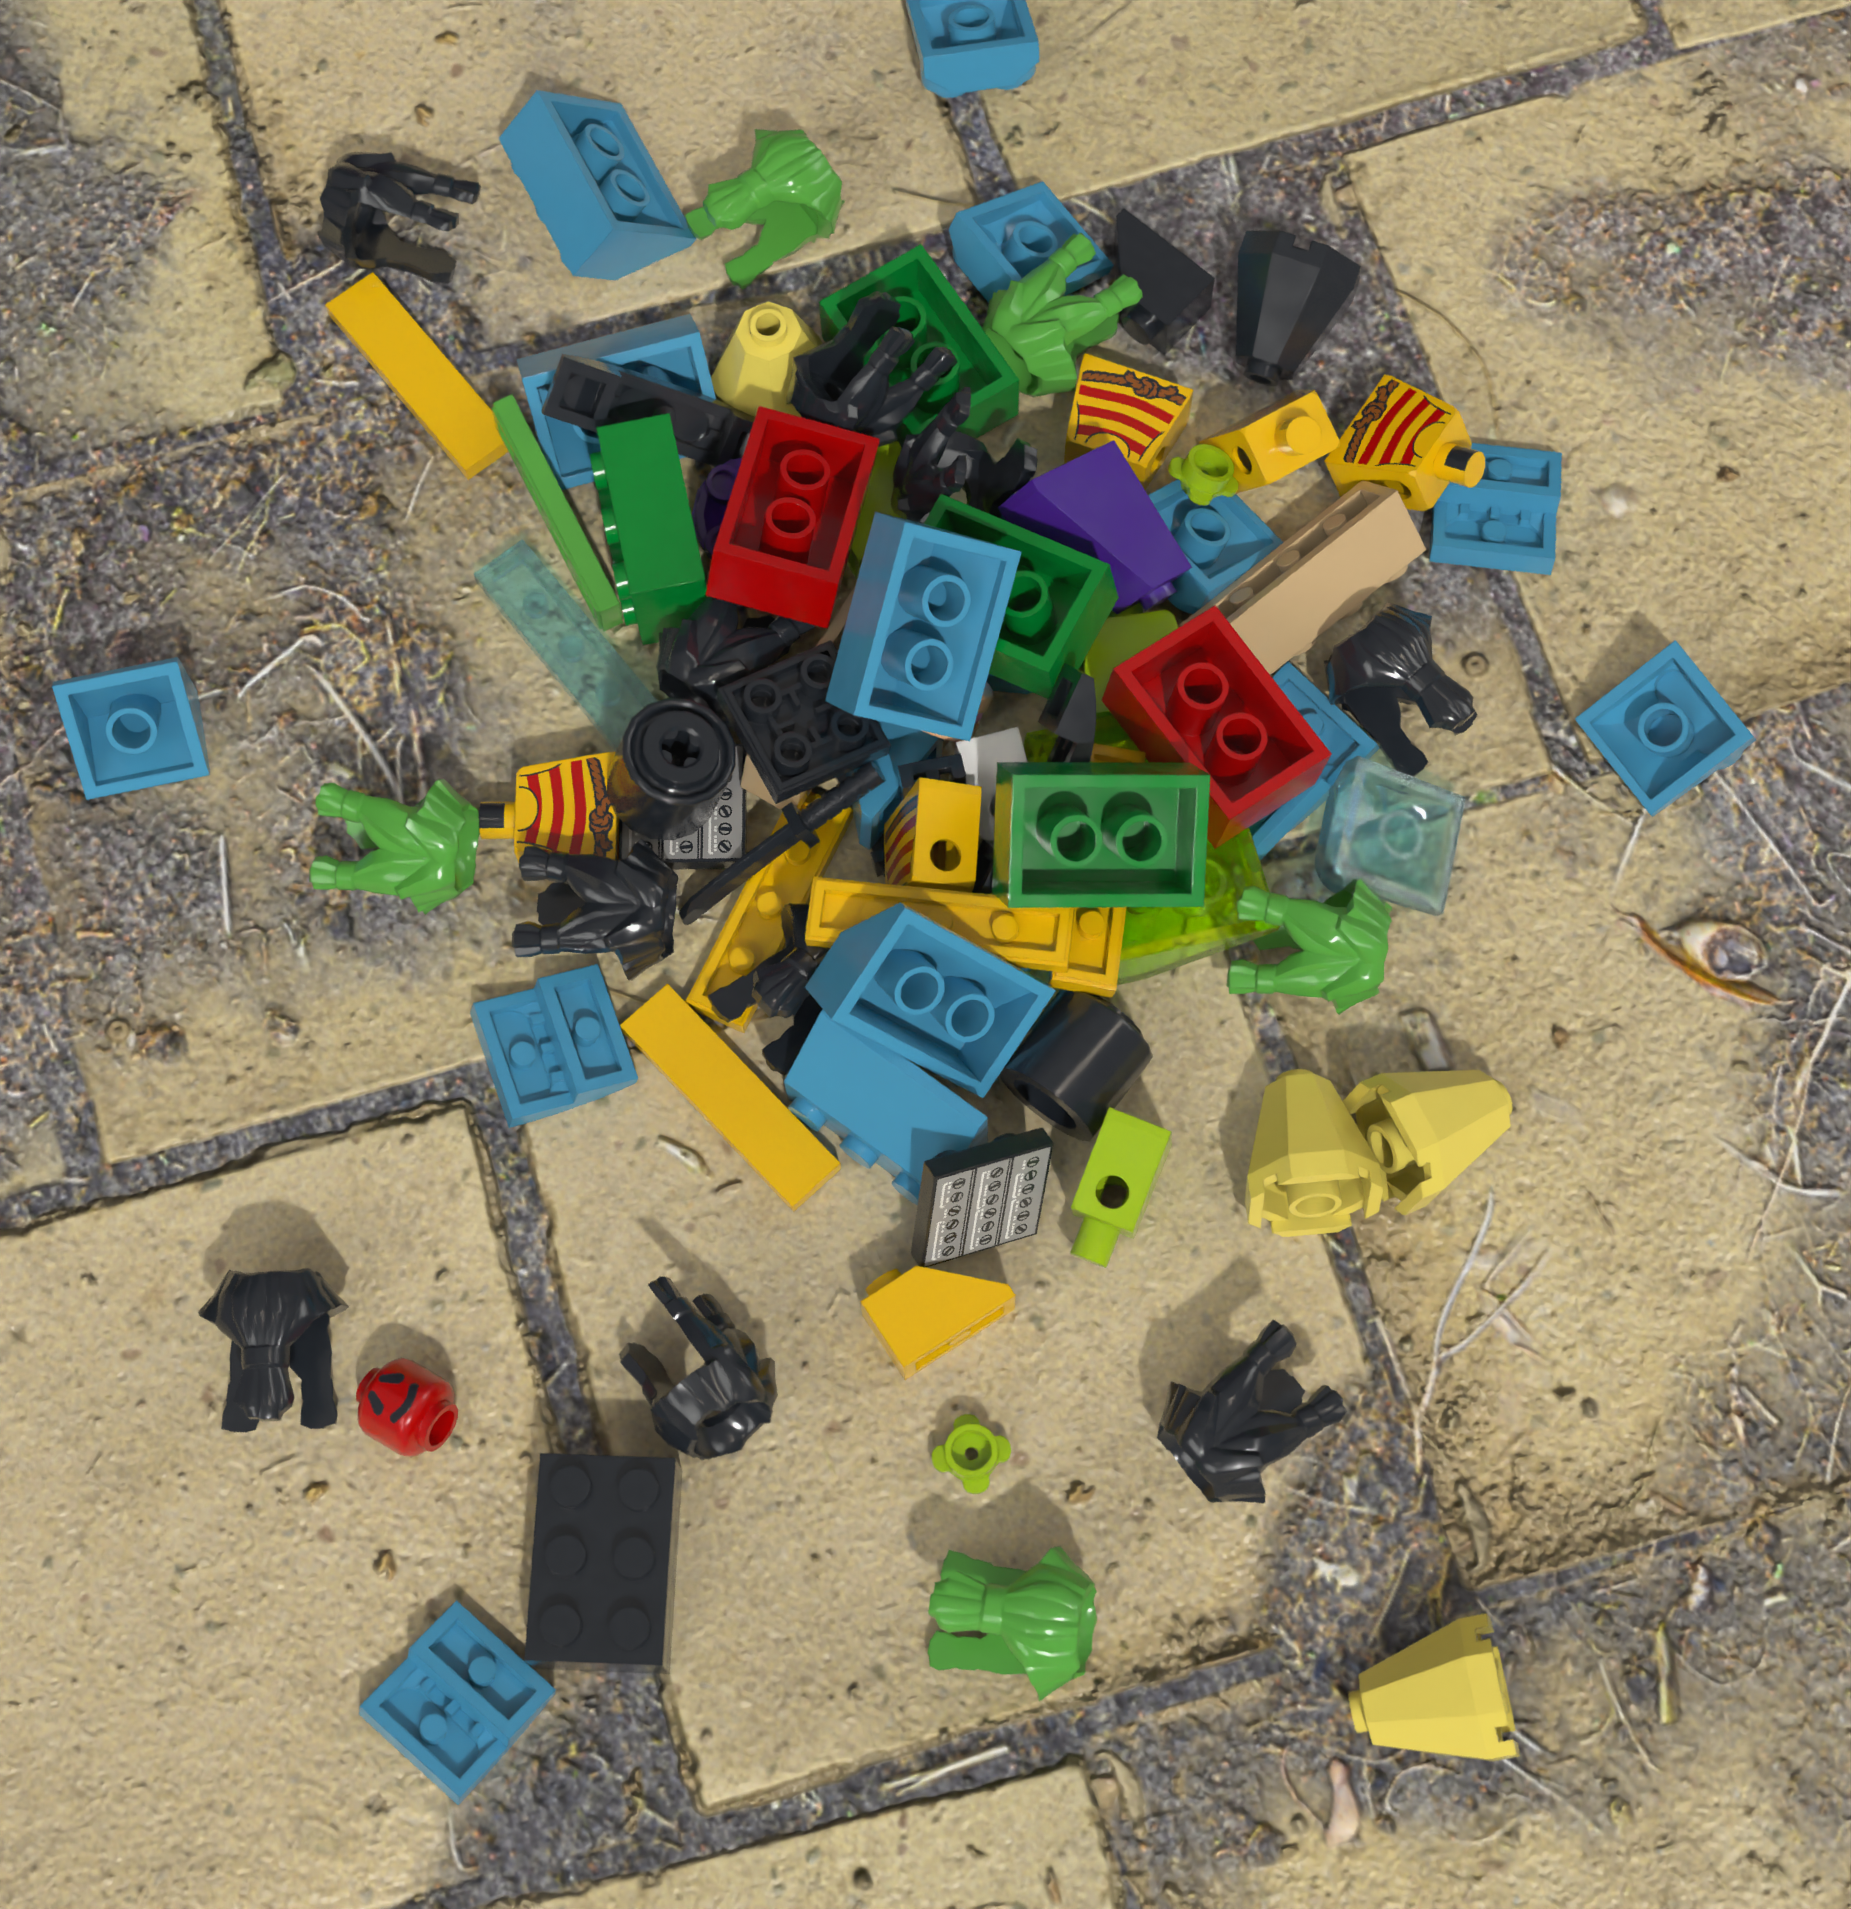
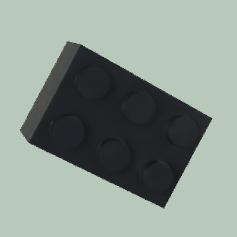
(604, 1563)

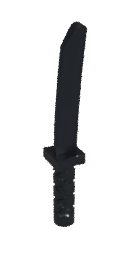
(800, 826)

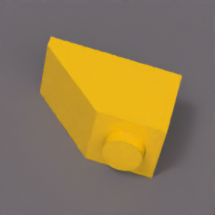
(930, 1313)

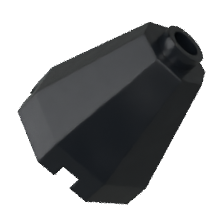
(1287, 302)

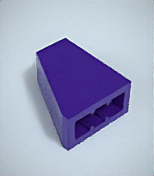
(1106, 514)

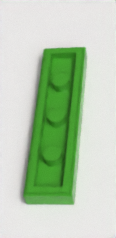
(557, 513)

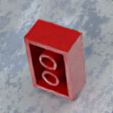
(792, 517)
(1215, 706)

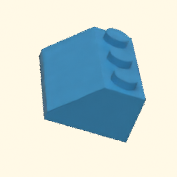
(594, 185)
(662, 350)
(922, 627)
(929, 995)
(878, 1104)

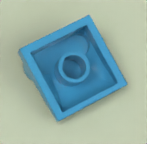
(973, 44)
(1014, 236)
(1216, 539)
(1665, 729)

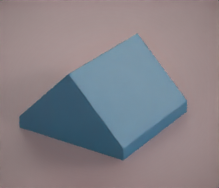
(133, 727)

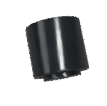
(657, 795)
(1077, 1062)

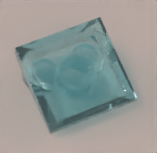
(1390, 834)

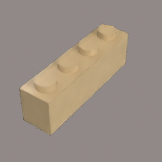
(1320, 574)

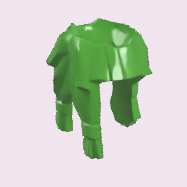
(785, 190)
(1044, 330)
(422, 849)
(1338, 939)
(1034, 1619)

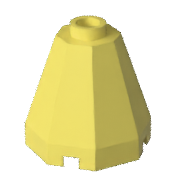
(760, 357)
(1428, 1127)
(1309, 1160)
(1440, 1696)

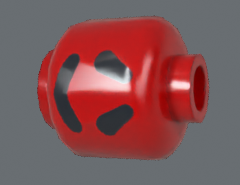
(406, 1407)

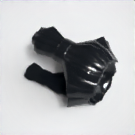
(355, 209)
(838, 390)
(949, 461)
(714, 653)
(1390, 665)
(603, 908)
(779, 990)
(273, 1325)
(727, 1382)
(1244, 1420)

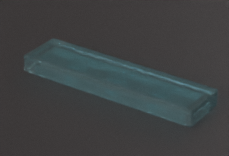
(564, 640)

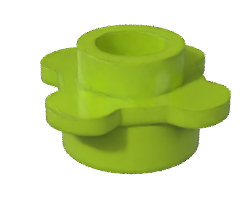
(1204, 474)
(970, 1434)

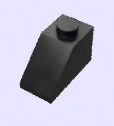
(1171, 284)

